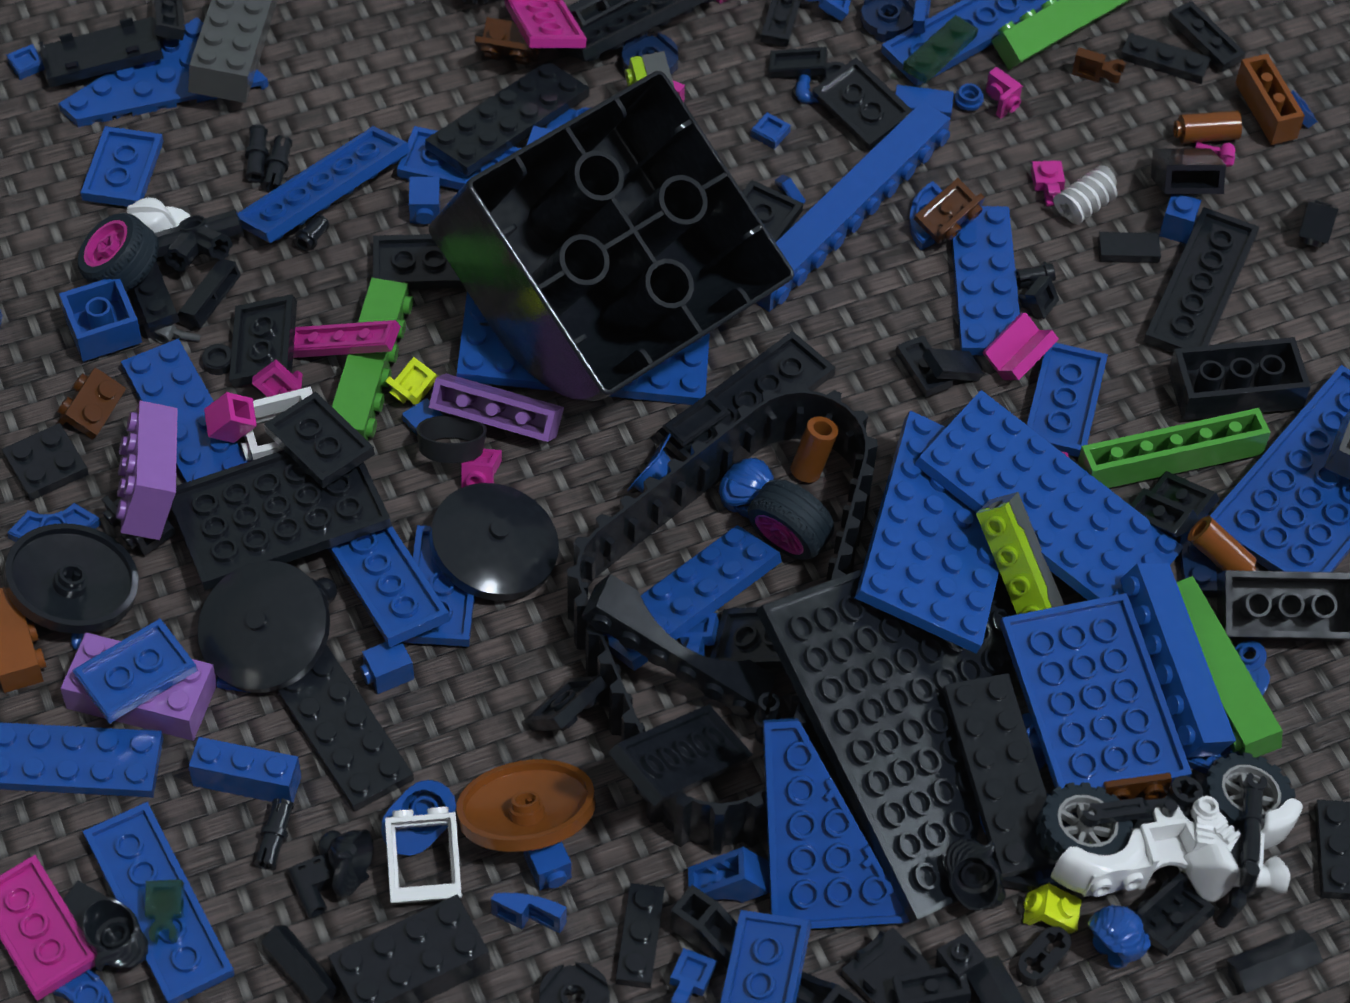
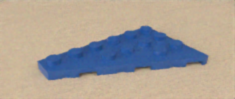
(143, 86)
(815, 848)

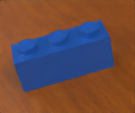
(244, 770)

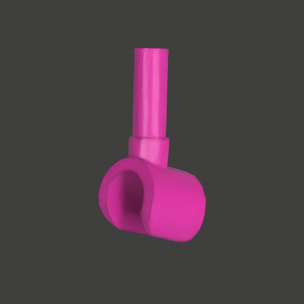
(1225, 152)

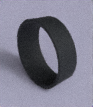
(451, 427)

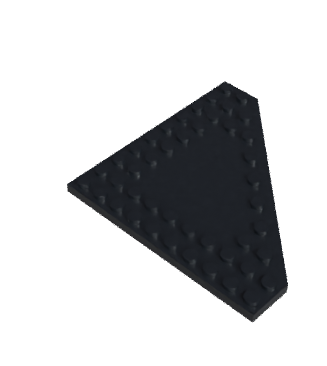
(886, 725)

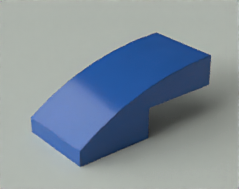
(519, 908)

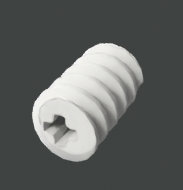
(1087, 195)

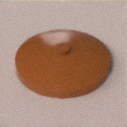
(526, 805)

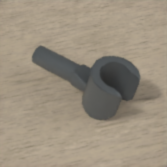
(166, 334)

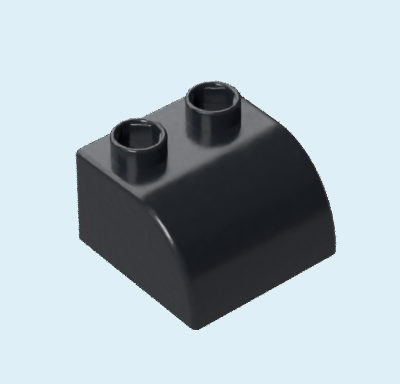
(581, 237)

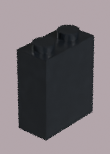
(1188, 171)

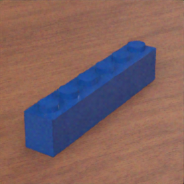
(1178, 660)

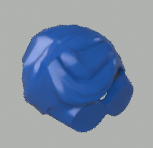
(743, 483)
(1119, 935)

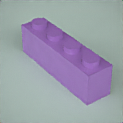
(496, 407)

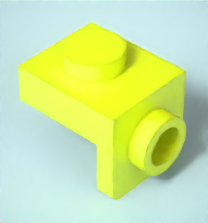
(412, 382)
(1052, 907)

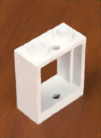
(267, 409)
(429, 893)

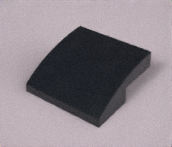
(1175, 504)

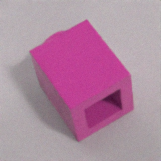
(230, 417)

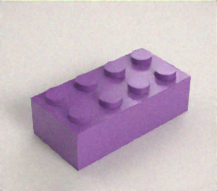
(147, 470)
(173, 711)

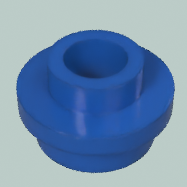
(969, 97)

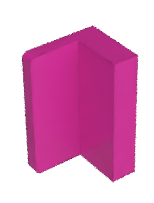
(1019, 347)

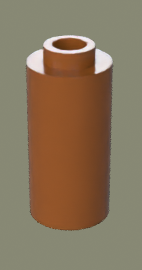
(1208, 127)
(814, 449)
(1220, 546)

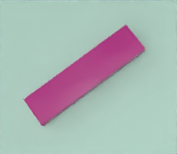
(345, 338)

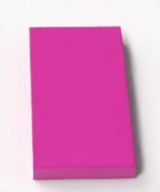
(546, 23)
(40, 930)

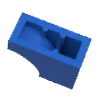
(732, 876)

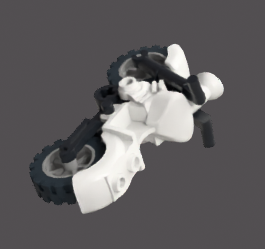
(1208, 836)

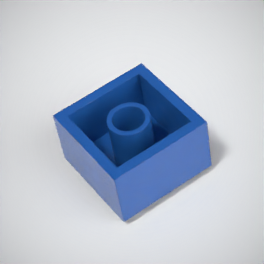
(100, 318)

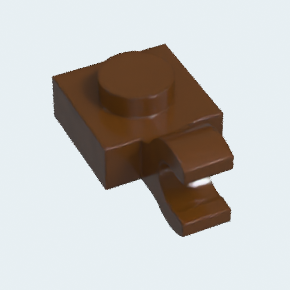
(1093, 66)

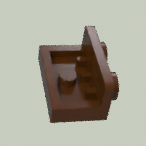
(949, 210)
(92, 402)

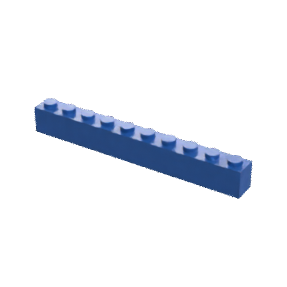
(859, 195)

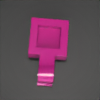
(1048, 177)

